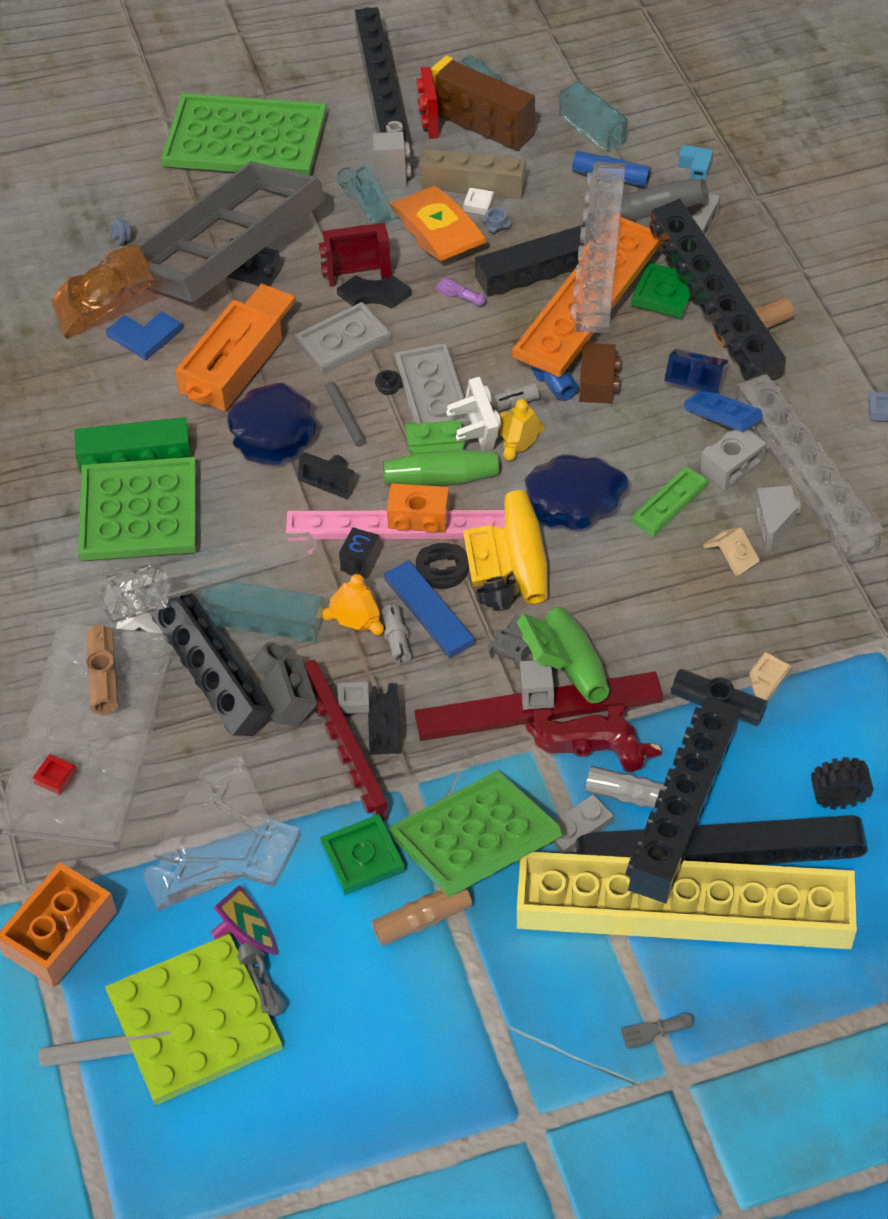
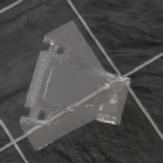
(219, 838)

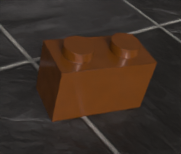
(597, 373)

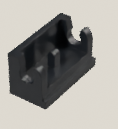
(260, 268)
(384, 721)

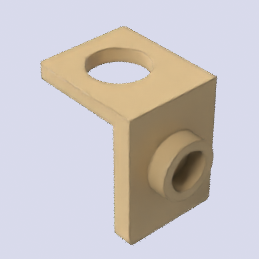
(735, 548)

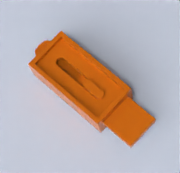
(234, 348)

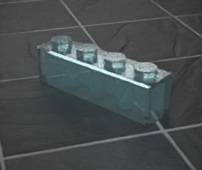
(264, 610)

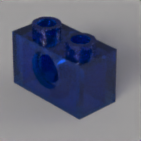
(696, 370)

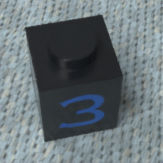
(359, 552)

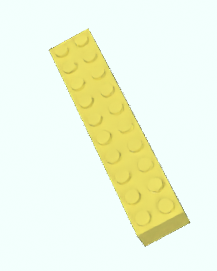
(705, 904)

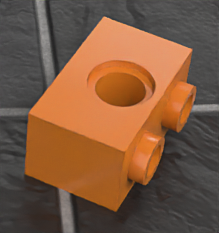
(418, 508)

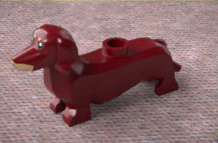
(593, 734)

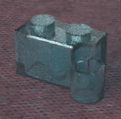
(367, 191)

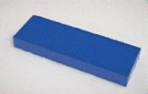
(723, 410)

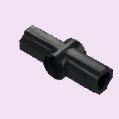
(697, 688)

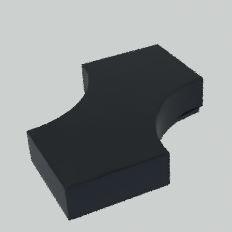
(385, 291)

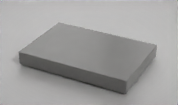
(342, 337)

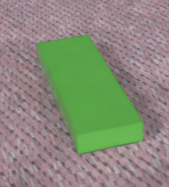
(669, 501)

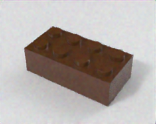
(485, 105)

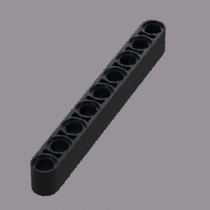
(750, 842)

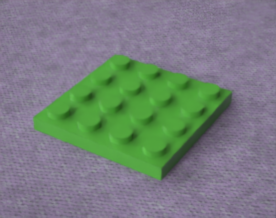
(137, 509)
(474, 832)

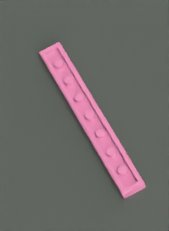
(338, 524)

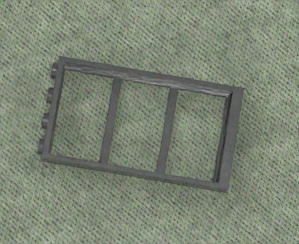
(304, 195)

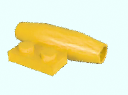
(511, 549)

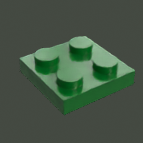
(662, 291)
(362, 854)

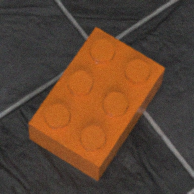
(56, 924)

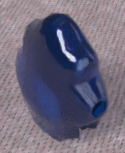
(271, 424)
(574, 491)

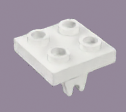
(483, 419)

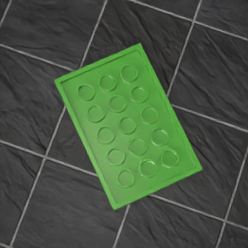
(232, 131)

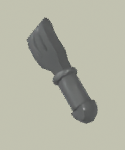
(644, 1033)

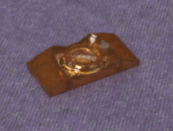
(101, 289)

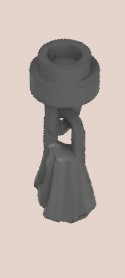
(270, 999)

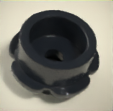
(388, 382)

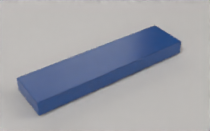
(429, 609)

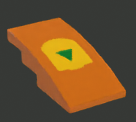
(438, 223)

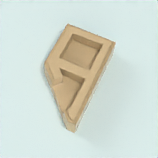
(768, 676)

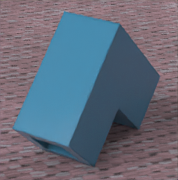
(697, 160)

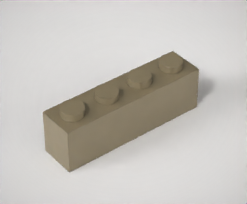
(462, 171)

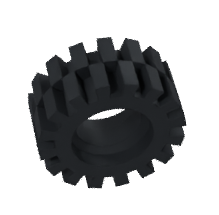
(842, 783)

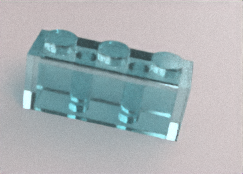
(593, 116)

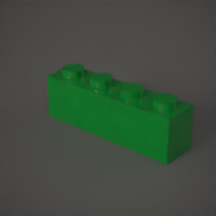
(133, 442)

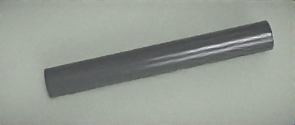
(345, 414)

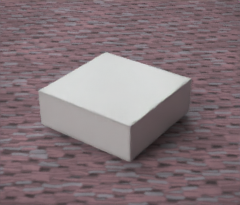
(478, 201)

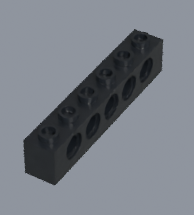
(213, 665)

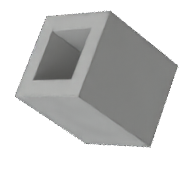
(536, 685)

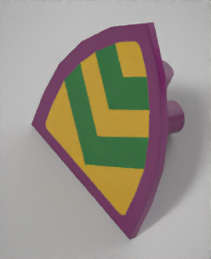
(244, 921)

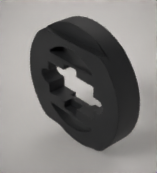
(444, 578)

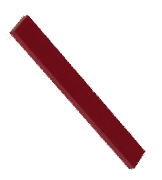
(509, 712)

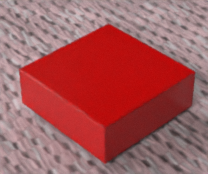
(54, 774)

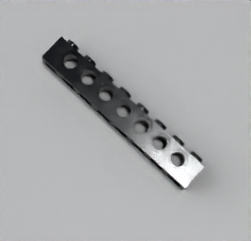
(693, 253)
(684, 800)

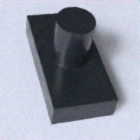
(326, 475)

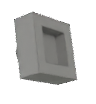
(353, 697)

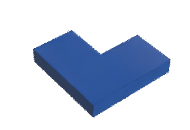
(144, 339)

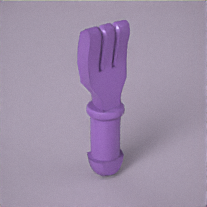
(450, 288)

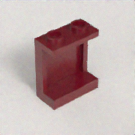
(355, 251)

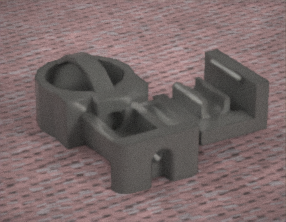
(508, 644)

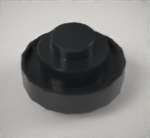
(497, 592)

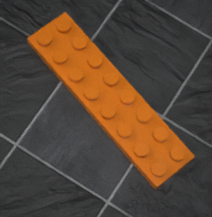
(552, 338)

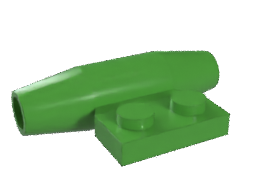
(438, 458)
(565, 645)

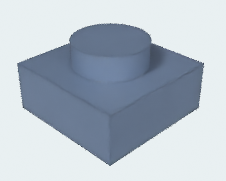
(878, 406)

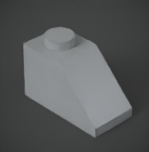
(775, 513)

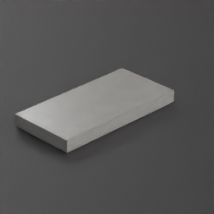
(430, 383)

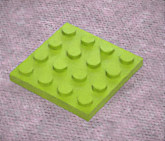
(210, 1018)

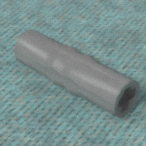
(623, 787)

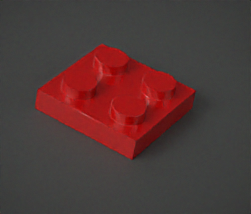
(427, 102)

